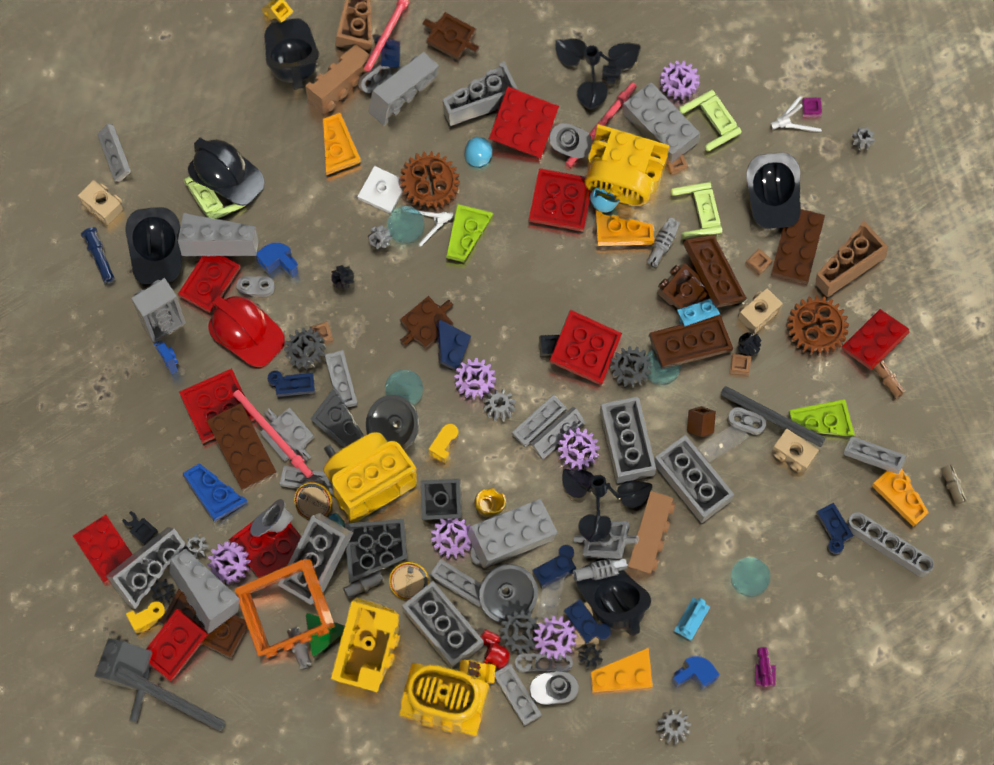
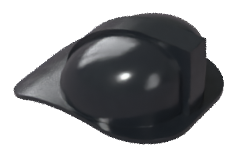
(291, 51)
(225, 171)
(774, 190)
(154, 244)
(616, 601)

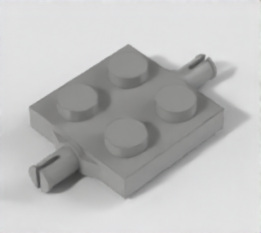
(292, 432)
(612, 545)

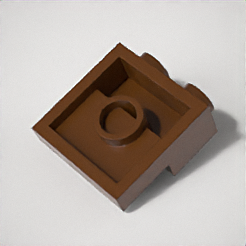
(682, 287)

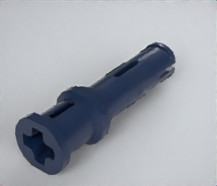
(95, 247)

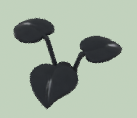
(572, 50)
(597, 527)

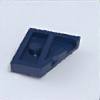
(451, 344)

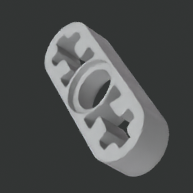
(528, 656)

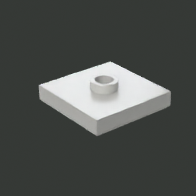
(381, 190)

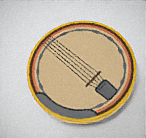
(313, 499)
(408, 580)

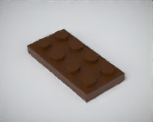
(798, 248)
(714, 271)
(691, 342)
(241, 446)
(223, 638)

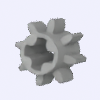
(863, 143)
(379, 236)
(196, 541)

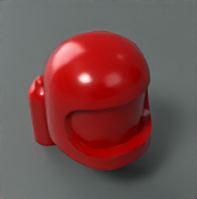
(495, 653)

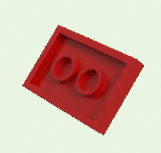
(208, 281)
(875, 339)
(102, 546)
(175, 644)

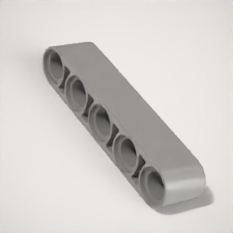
(899, 544)

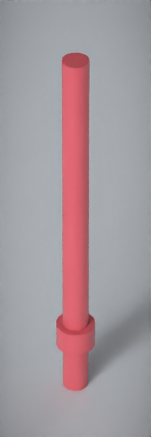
(401, 5)
(621, 98)
(297, 460)

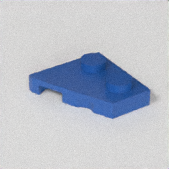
(167, 355)

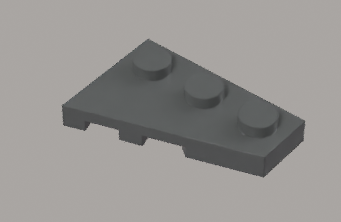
(337, 420)

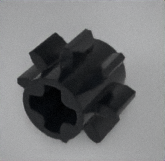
(611, 72)
(342, 276)
(749, 344)
(160, 585)
(585, 654)

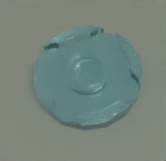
(406, 224)
(659, 375)
(405, 384)
(750, 577)

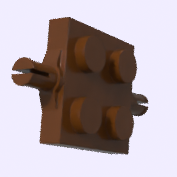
(451, 35)
(422, 321)

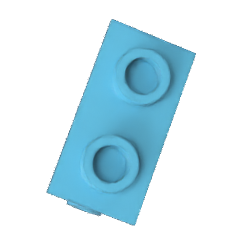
(697, 312)
(692, 618)

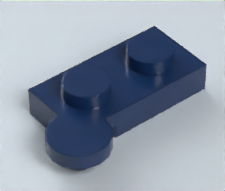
(390, 53)
(292, 384)
(835, 527)
(555, 568)
(585, 623)

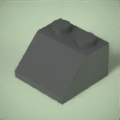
(441, 499)
(123, 654)

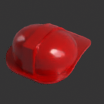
(245, 330)

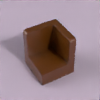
(701, 421)

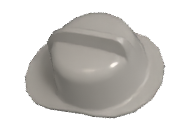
(570, 140)
(272, 519)
(554, 687)

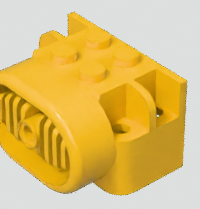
(625, 165)
(369, 475)
(358, 659)
(456, 710)

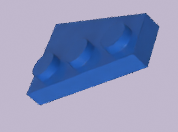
(212, 493)

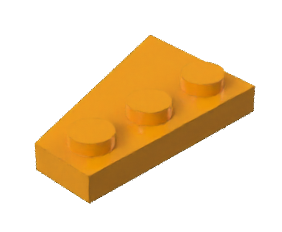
(339, 147)
(617, 231)
(901, 495)
(625, 674)

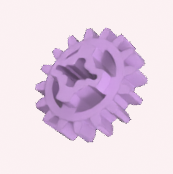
(686, 76)
(469, 384)
(586, 448)
(444, 538)
(222, 569)
(562, 633)

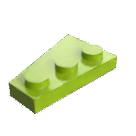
(465, 231)
(825, 418)

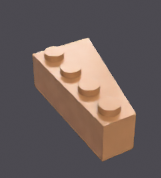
(355, 25)
(338, 80)
(853, 258)
(651, 531)

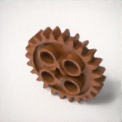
(412, 182)
(823, 340)

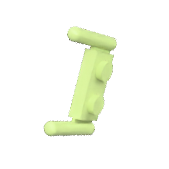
(717, 115)
(208, 200)
(705, 207)

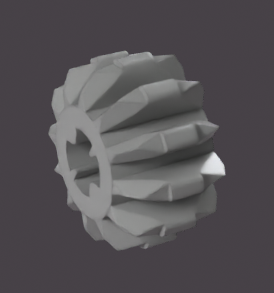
(493, 401)
(666, 723)

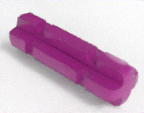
(765, 667)

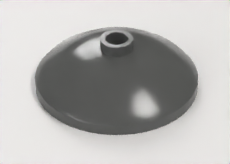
(384, 417)
(520, 596)

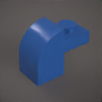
(275, 255)
(698, 668)

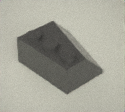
(375, 546)

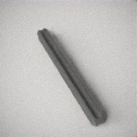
(773, 416)
(170, 698)

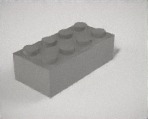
(660, 121)
(158, 310)
(627, 439)
(693, 479)
(512, 533)
(323, 544)
(442, 625)

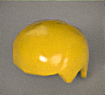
(489, 502)

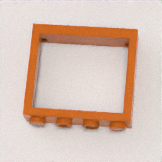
(252, 618)

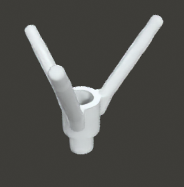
(784, 121)
(439, 219)

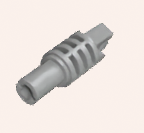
(663, 241)
(600, 569)

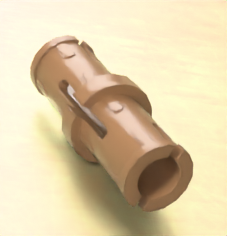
(889, 379)

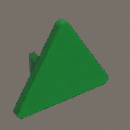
(320, 643)

